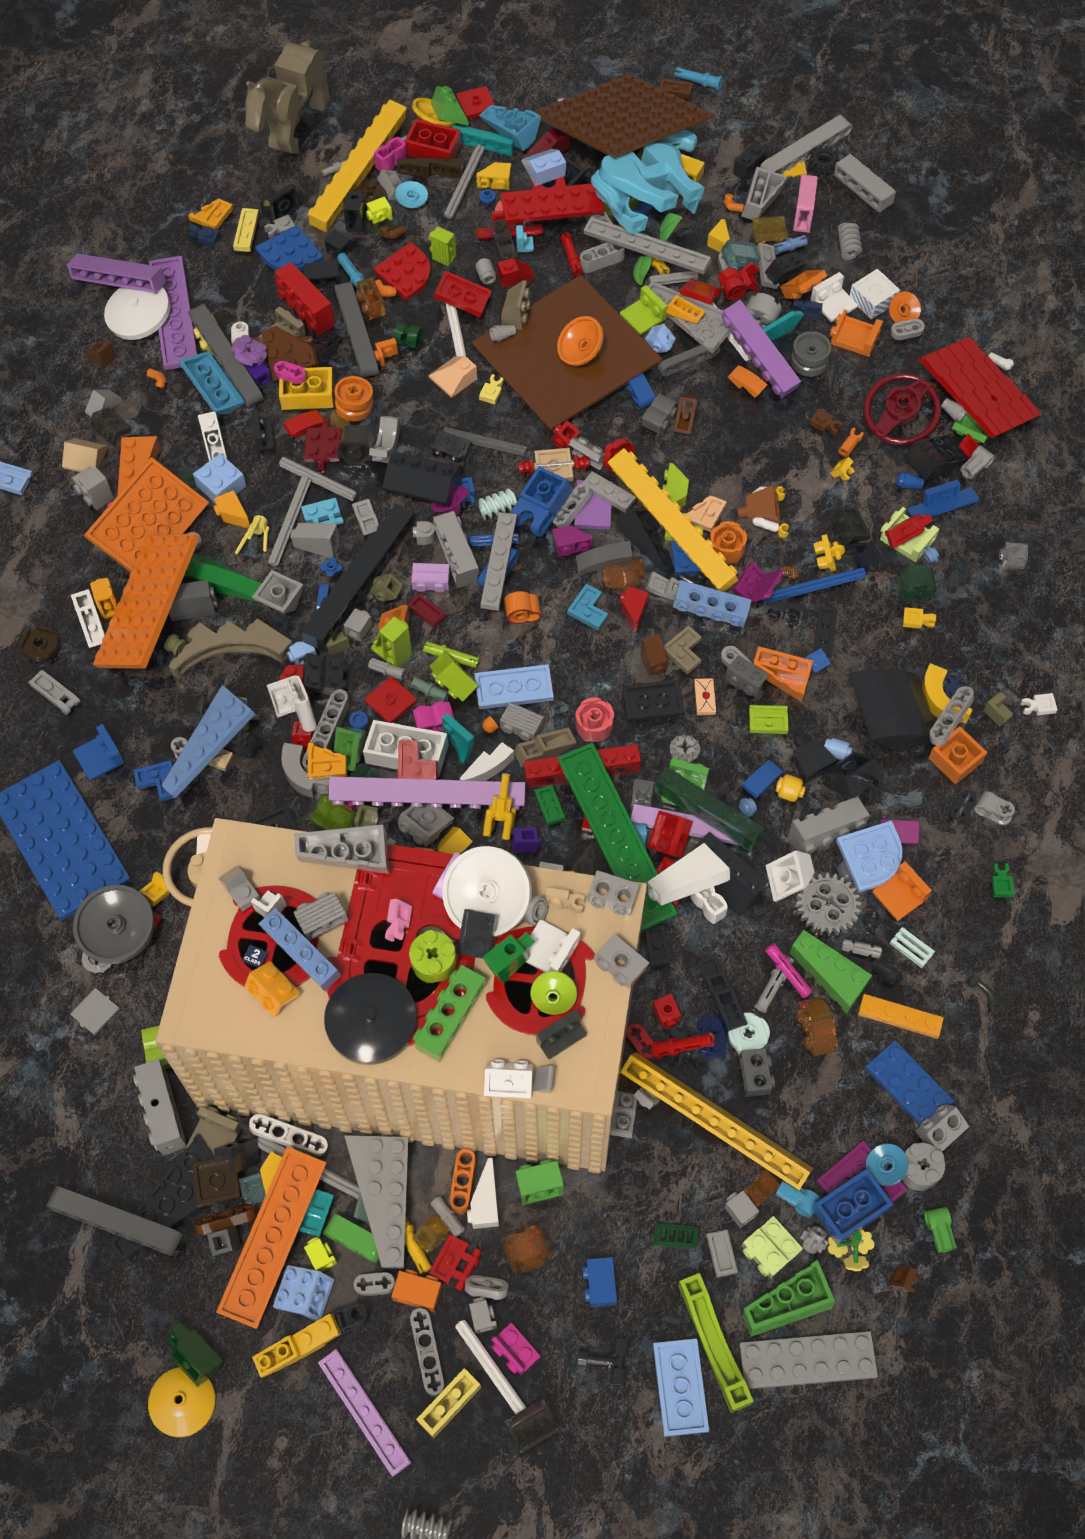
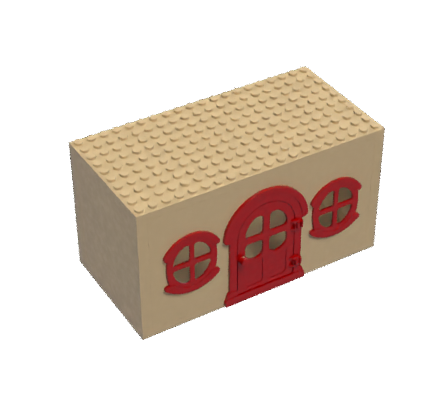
(286, 1068)

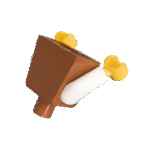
(764, 509)

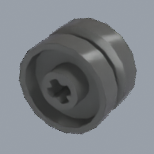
(810, 353)

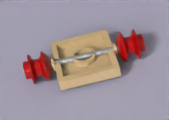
(556, 461)

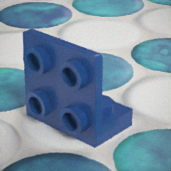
(98, 755)

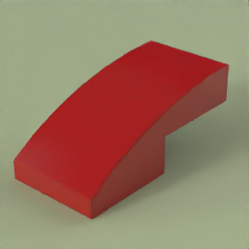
(298, 425)

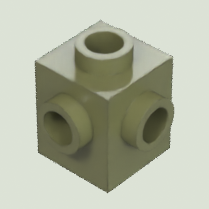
(386, 587)

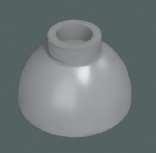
(536, 910)

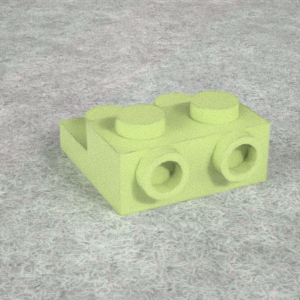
(771, 1247)

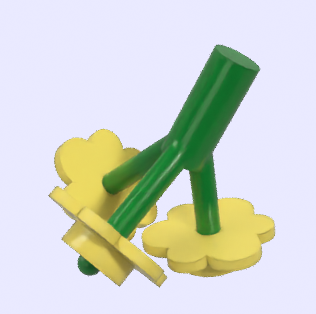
(859, 1242)

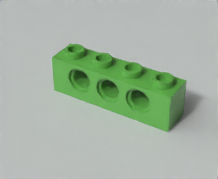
(434, 1045)

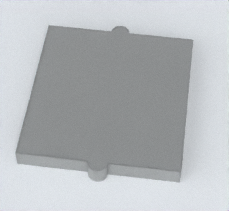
(95, 1011)

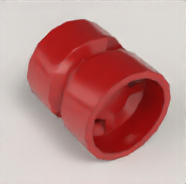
(732, 284)

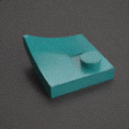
(459, 737)
(316, 1213)

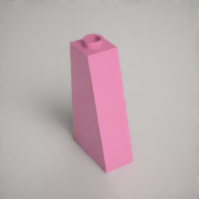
(805, 203)

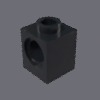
(337, 243)

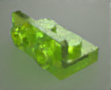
(332, 816)

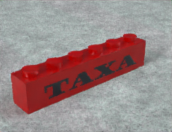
(615, 760)

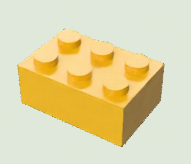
(313, 393)

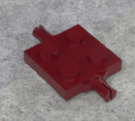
(322, 444)

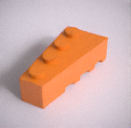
(134, 455)

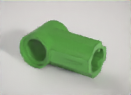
(939, 1223)

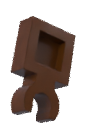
(823, 421)

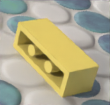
(449, 1403)

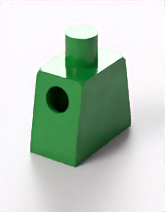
(501, 960)

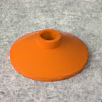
(910, 305)

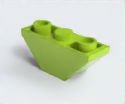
(676, 485)

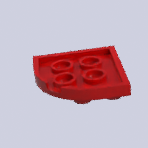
(406, 271)

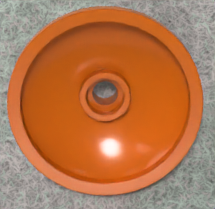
(580, 341)

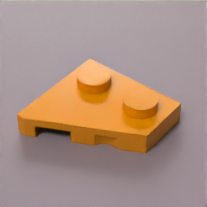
(212, 214)
(325, 763)

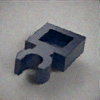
(810, 309)
(953, 685)

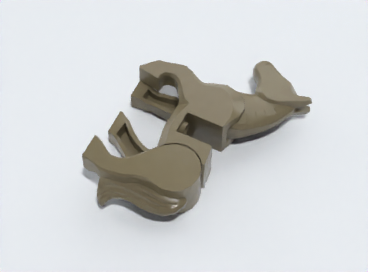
(282, 98)

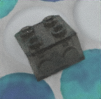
(587, 859)

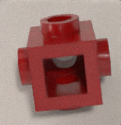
(564, 434)

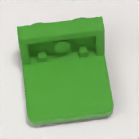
(693, 772)

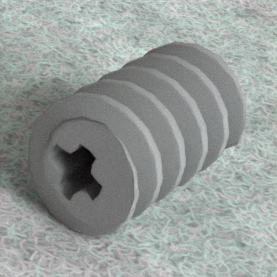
(849, 240)
(424, 1527)

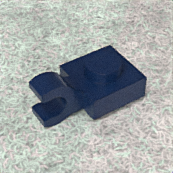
(205, 235)

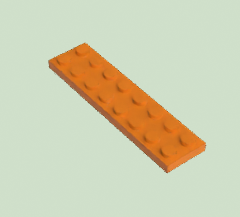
(271, 1237)

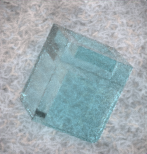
(252, 1189)

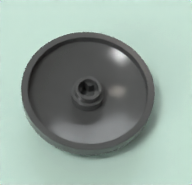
(113, 924)

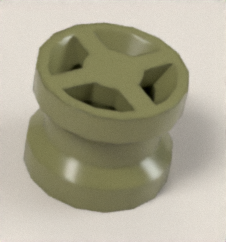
(174, 644)

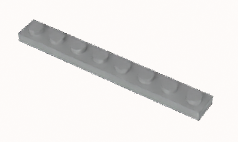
(647, 245)

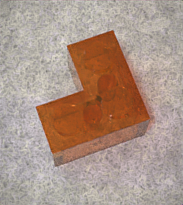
(819, 1026)

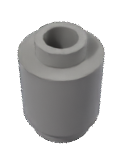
(485, 271)

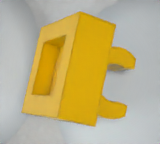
(842, 468)

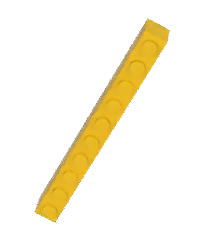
(357, 165)
(673, 521)
(717, 1120)

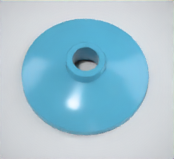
(411, 194)

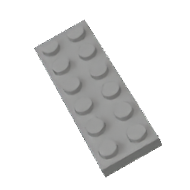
(808, 1360)

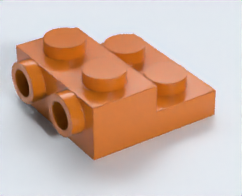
(802, 283)

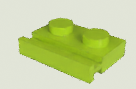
(768, 719)

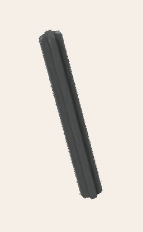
(489, 442)

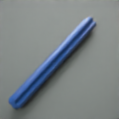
(816, 584)

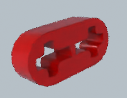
(636, 1044)

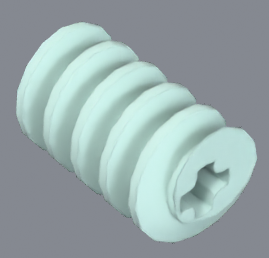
(497, 503)

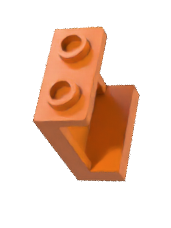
(855, 334)

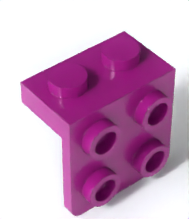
(756, 584)

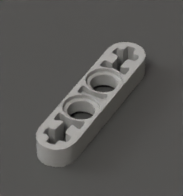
(948, 714)
(429, 1351)

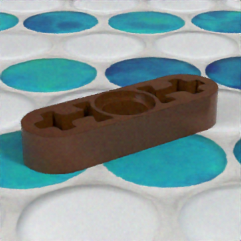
(225, 1219)

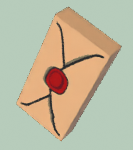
(705, 697)

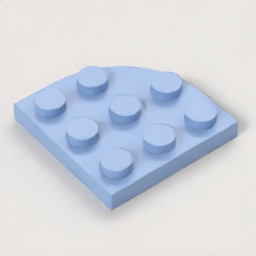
(871, 855)

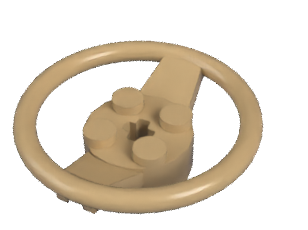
(195, 865)

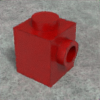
(666, 1012)

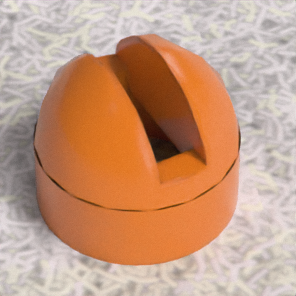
(489, 725)

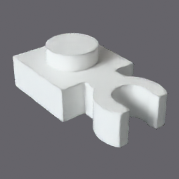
(1042, 704)

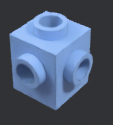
(660, 338)

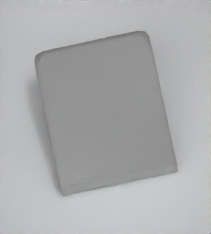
(543, 1079)

